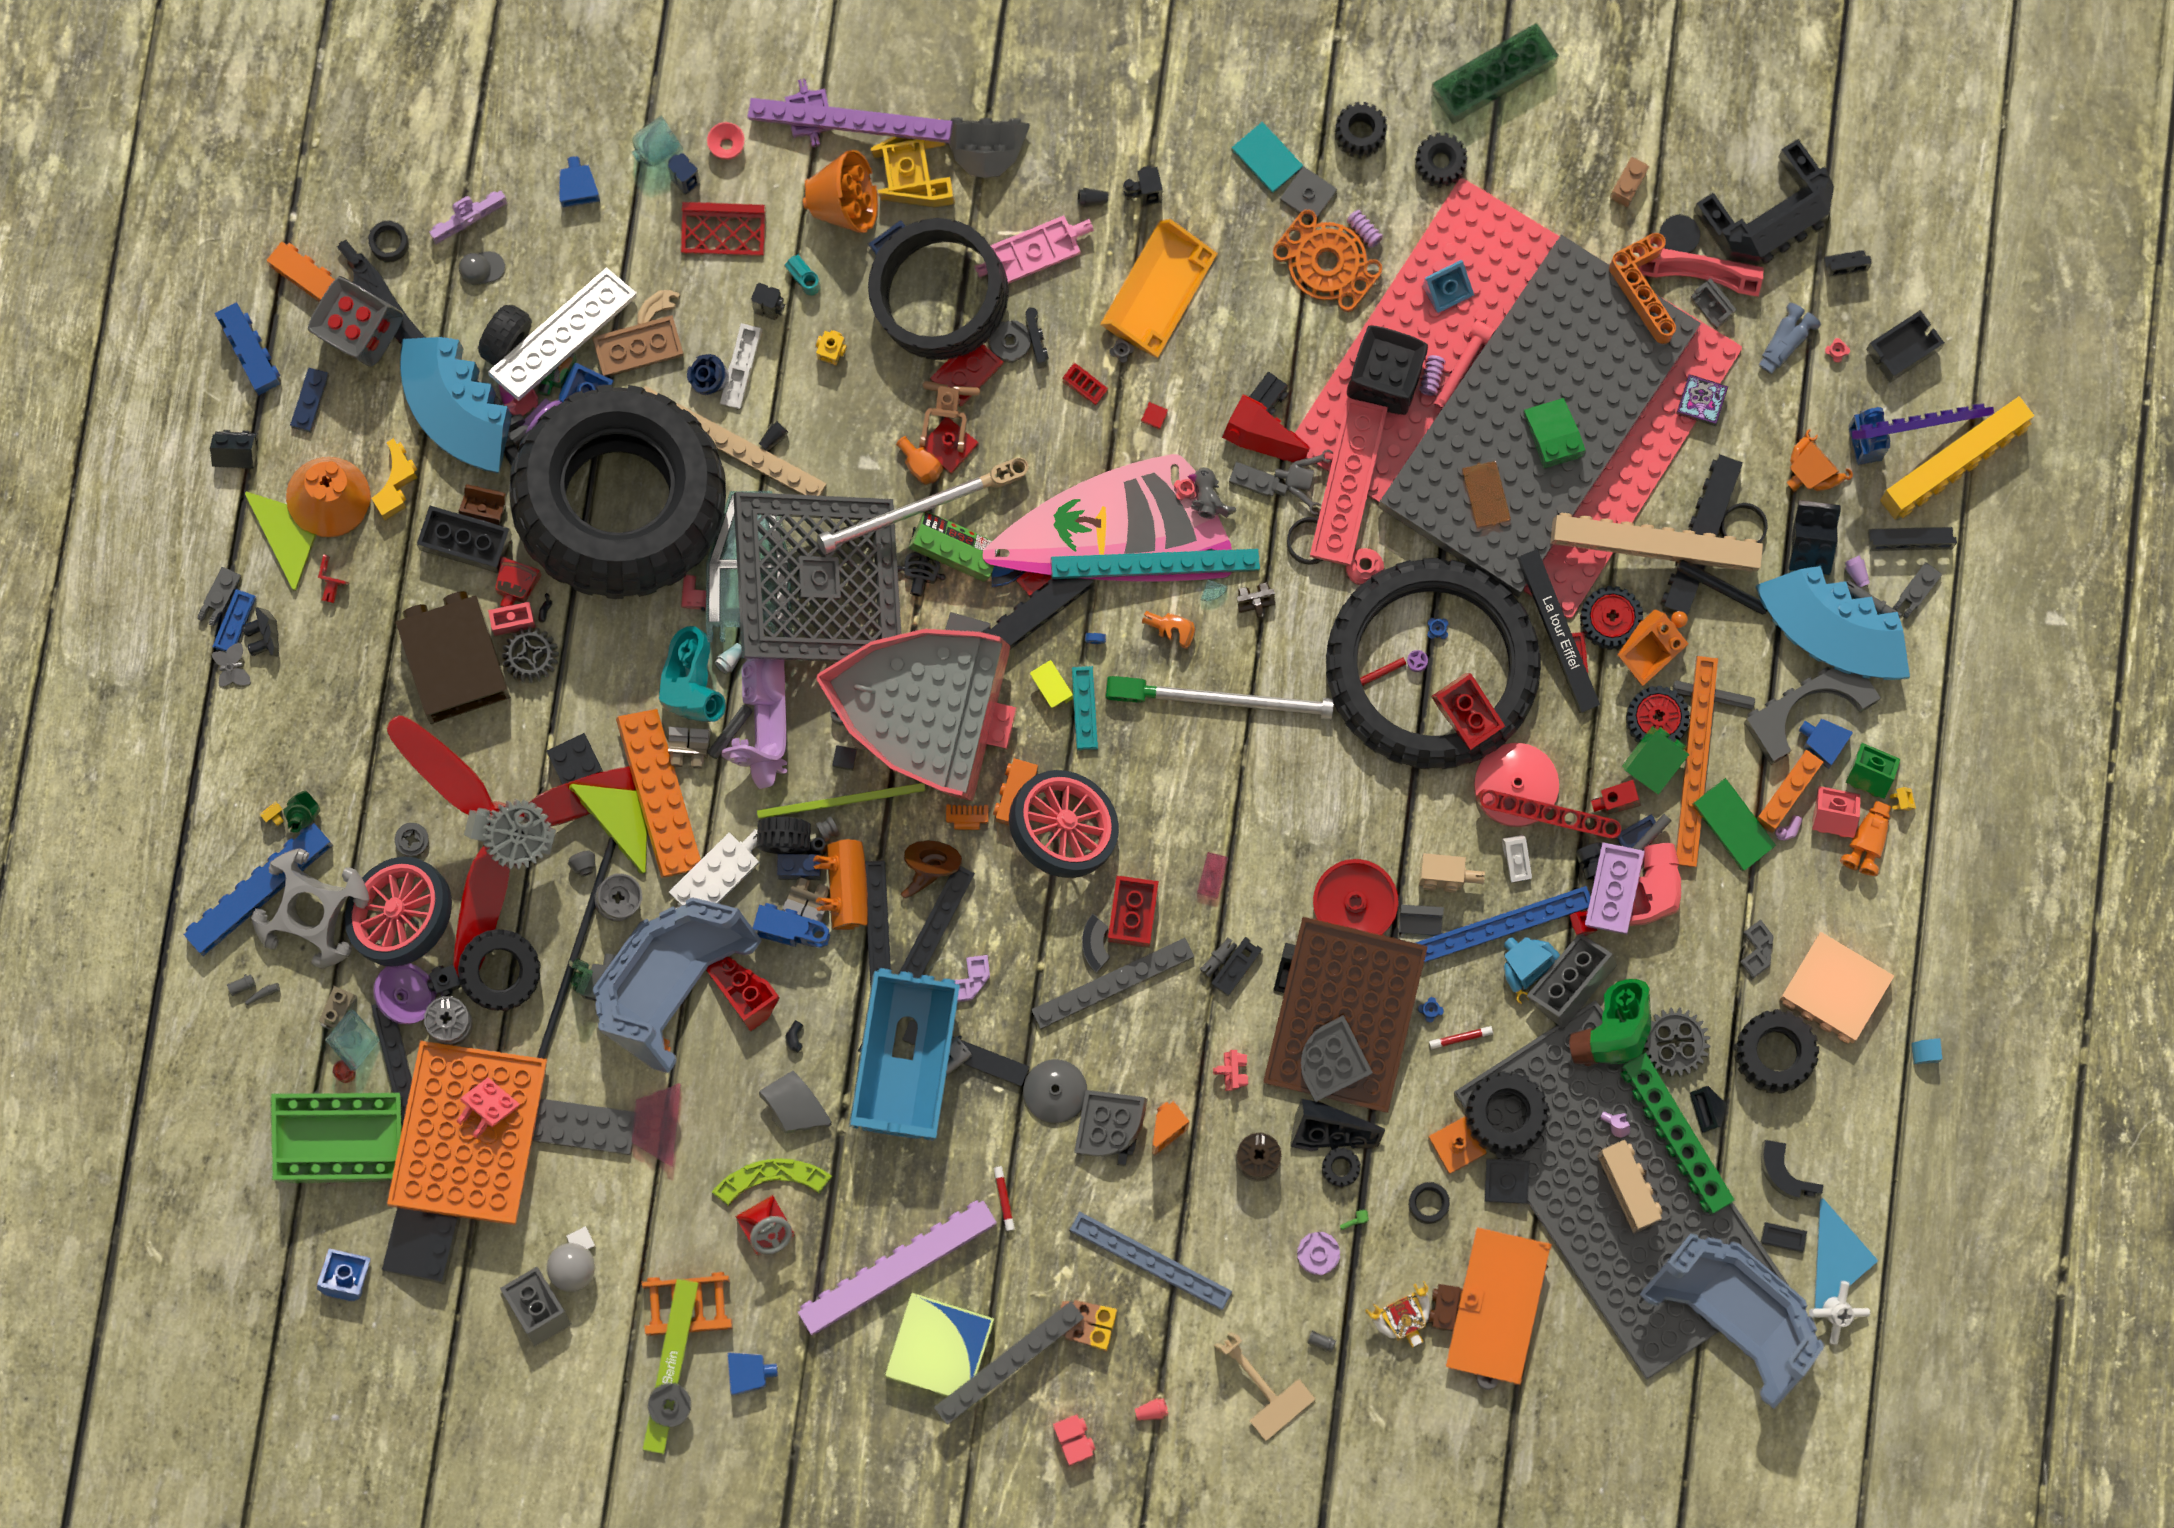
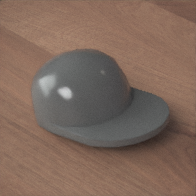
(481, 267)

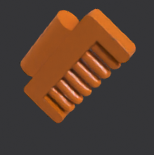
(965, 821)

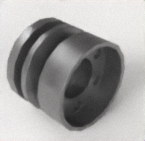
(627, 889)
(454, 1031)

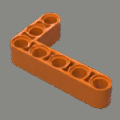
(1641, 286)

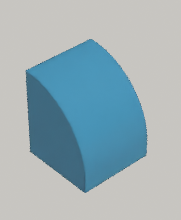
(1927, 1051)

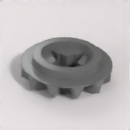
(406, 831)

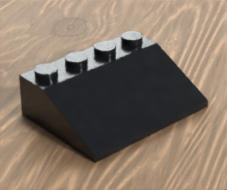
(421, 1245)

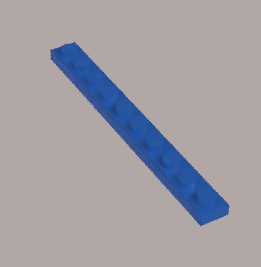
(1506, 924)

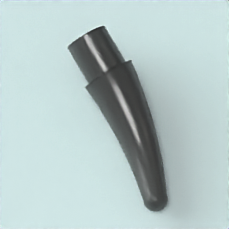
(266, 991)

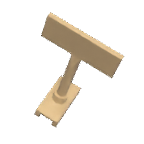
(1281, 1407)

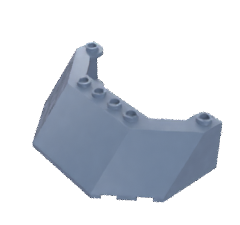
(659, 971)
(1745, 1305)

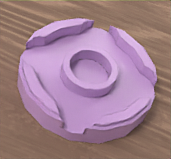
(1318, 1253)

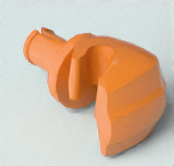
(920, 462)
(1169, 623)

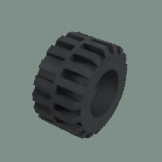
(1364, 114)
(783, 835)

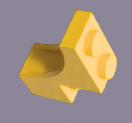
(388, 499)

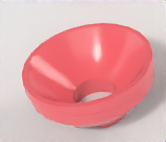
(722, 132)
(1359, 575)

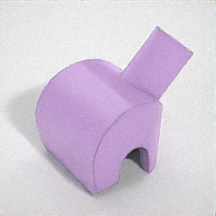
(1618, 1123)

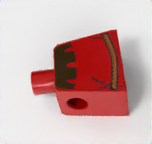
(515, 581)
(1626, 795)

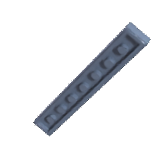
(1150, 1261)

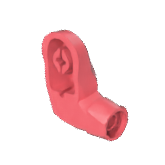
(1660, 889)

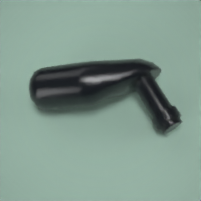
(544, 609)

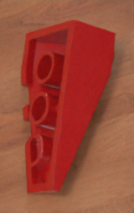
(1261, 432)
(746, 992)

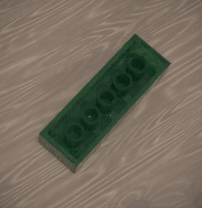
(1494, 73)

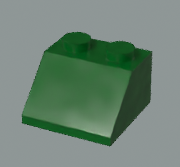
(1873, 771)

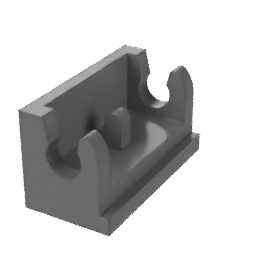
(1713, 303)

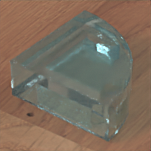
(1213, 591)

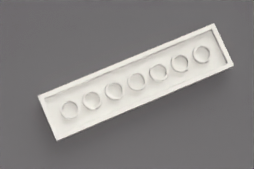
(562, 334)

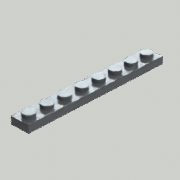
(1112, 983)
(1008, 1362)

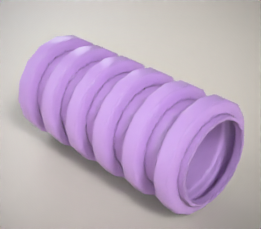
(1364, 228)
(1432, 375)

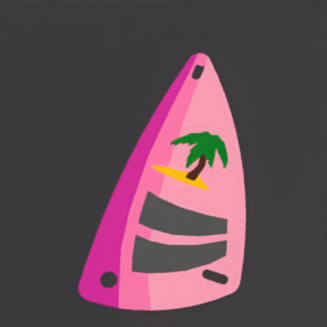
(1114, 514)

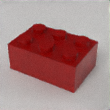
(1133, 911)

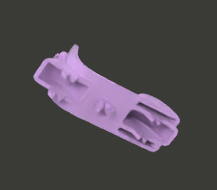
(765, 689)

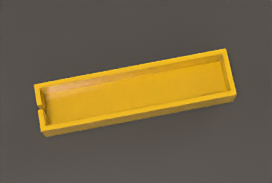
(1957, 458)

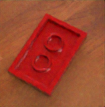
(968, 370)

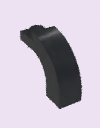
(1778, 1176)

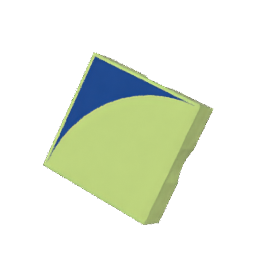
(938, 1345)

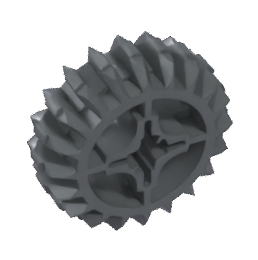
(538, 652)

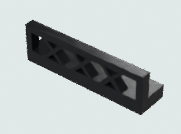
(1911, 539)

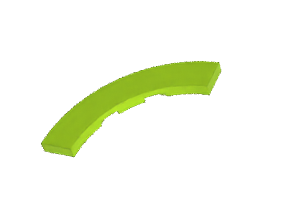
(768, 1171)

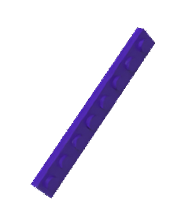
(1917, 422)

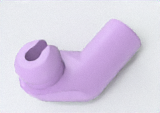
(1789, 831)

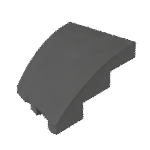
(793, 1104)

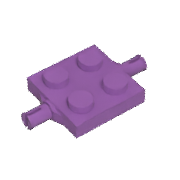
(813, 98)

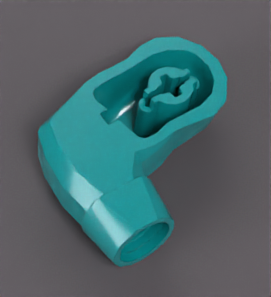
(686, 678)

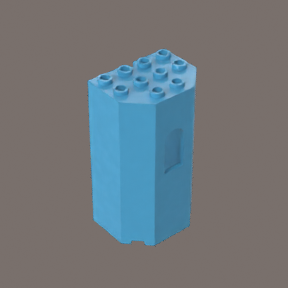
(900, 1093)

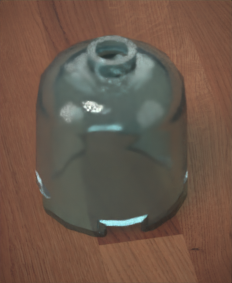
(655, 143)

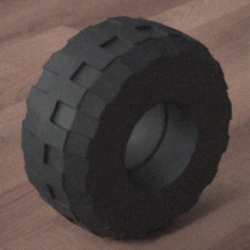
(504, 333)

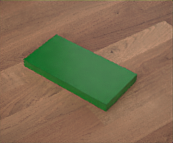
(1734, 824)

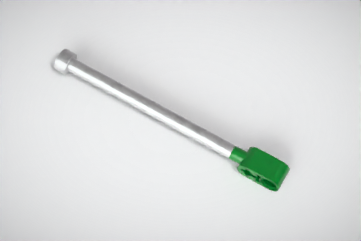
(1136, 690)

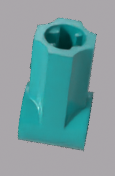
(803, 274)

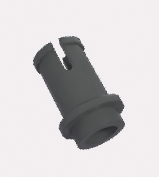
(241, 985)
(1322, 1341)

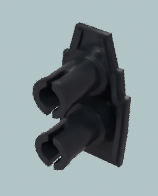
(268, 627)

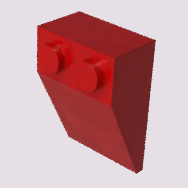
(1468, 710)

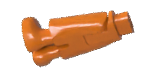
(1869, 838)

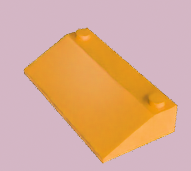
(1159, 287)

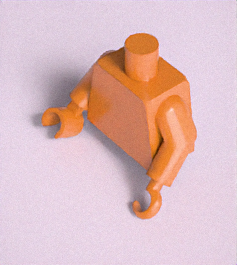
(1813, 467)

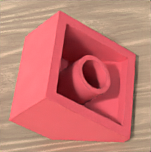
(1836, 812)

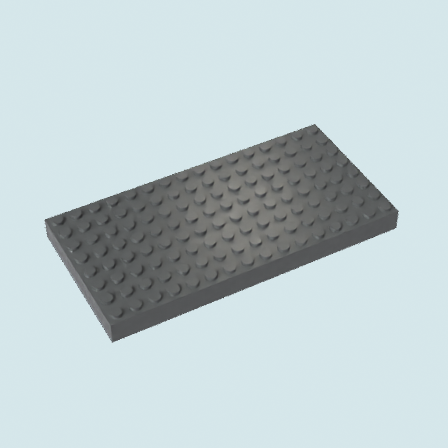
(1561, 339)

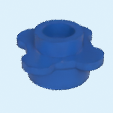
(1442, 624)
(1431, 1003)

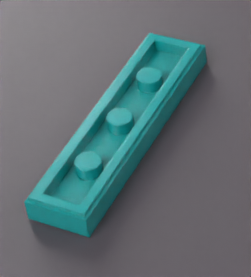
(1084, 708)

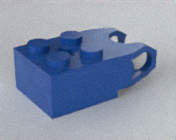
(1873, 448)
(788, 927)

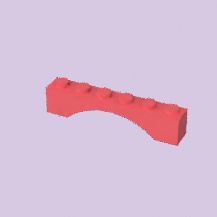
(1734, 275)

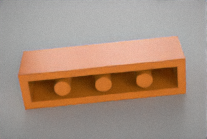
(300, 270)
(1789, 791)

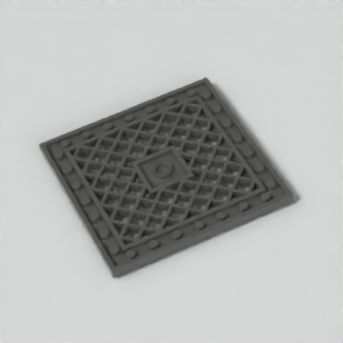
(816, 576)

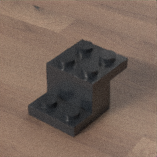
(1814, 536)

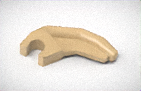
(656, 303)

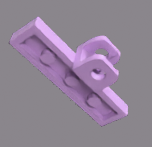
(466, 214)

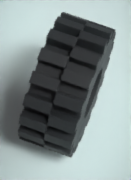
(1441, 145)

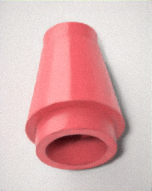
(1152, 1410)

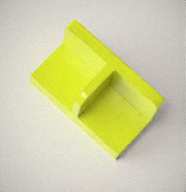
(1051, 684)

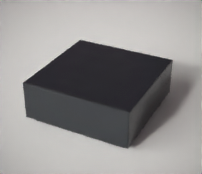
(844, 757)

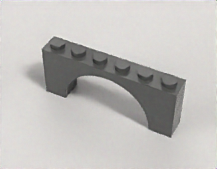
(1769, 723)

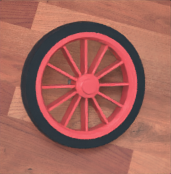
(1063, 824)
(399, 912)

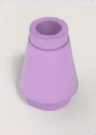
(1857, 570)

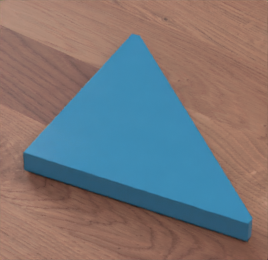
(1839, 1255)

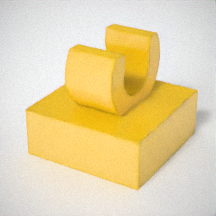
(1905, 798)
(272, 813)

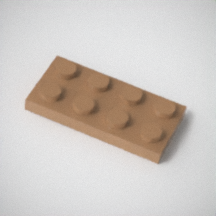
(638, 346)

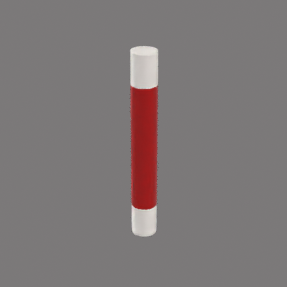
(1461, 1037)
(1004, 1198)

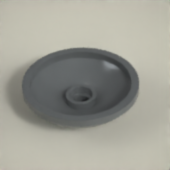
(1055, 1106)

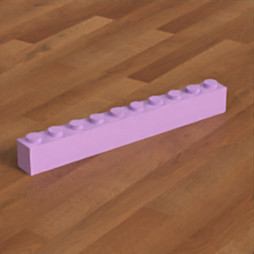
(896, 1268)

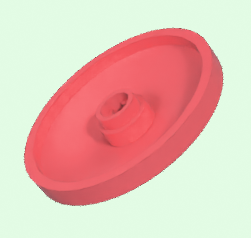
(1518, 763)

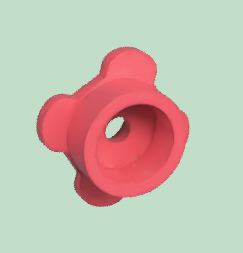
(1837, 344)
(1189, 485)

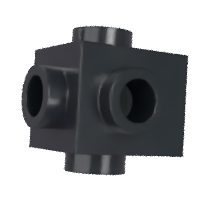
(446, 974)

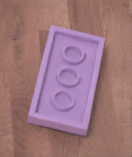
(1614, 888)

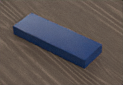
(235, 617)

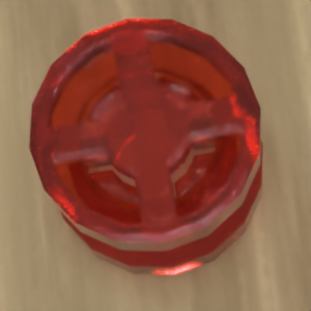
(342, 1068)

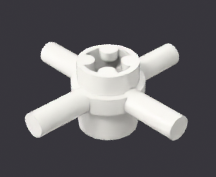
(1839, 1312)

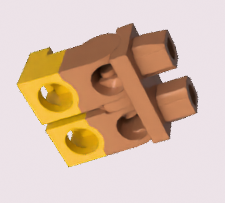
(1093, 1315)

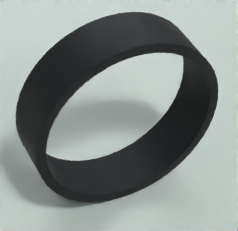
(1749, 506)
(1292, 553)

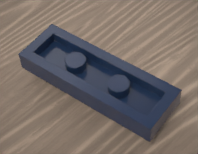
(309, 400)

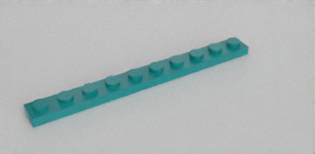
(1154, 563)

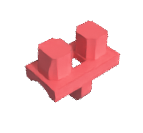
(1232, 1061)

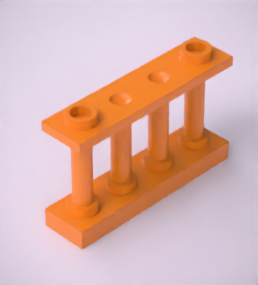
(699, 1323)

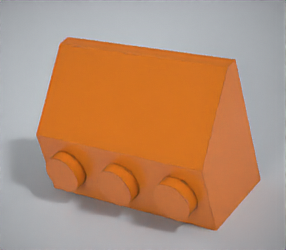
(1168, 1126)

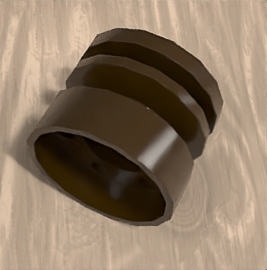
(1258, 1169)

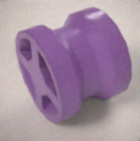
(1417, 657)

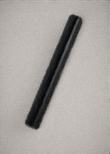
(1721, 586)

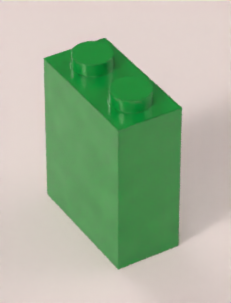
(1656, 759)

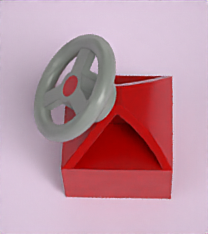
(766, 1227)

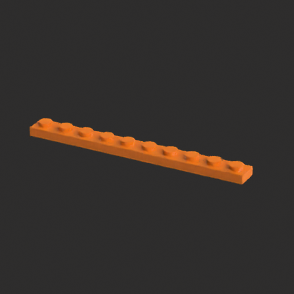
(1696, 762)

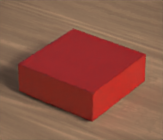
(1154, 415)

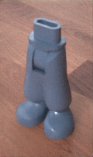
(1788, 337)

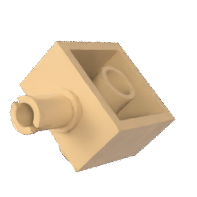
(1446, 873)

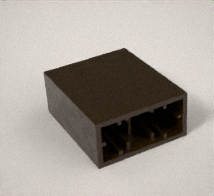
(452, 657)

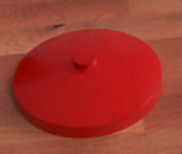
(1356, 896)

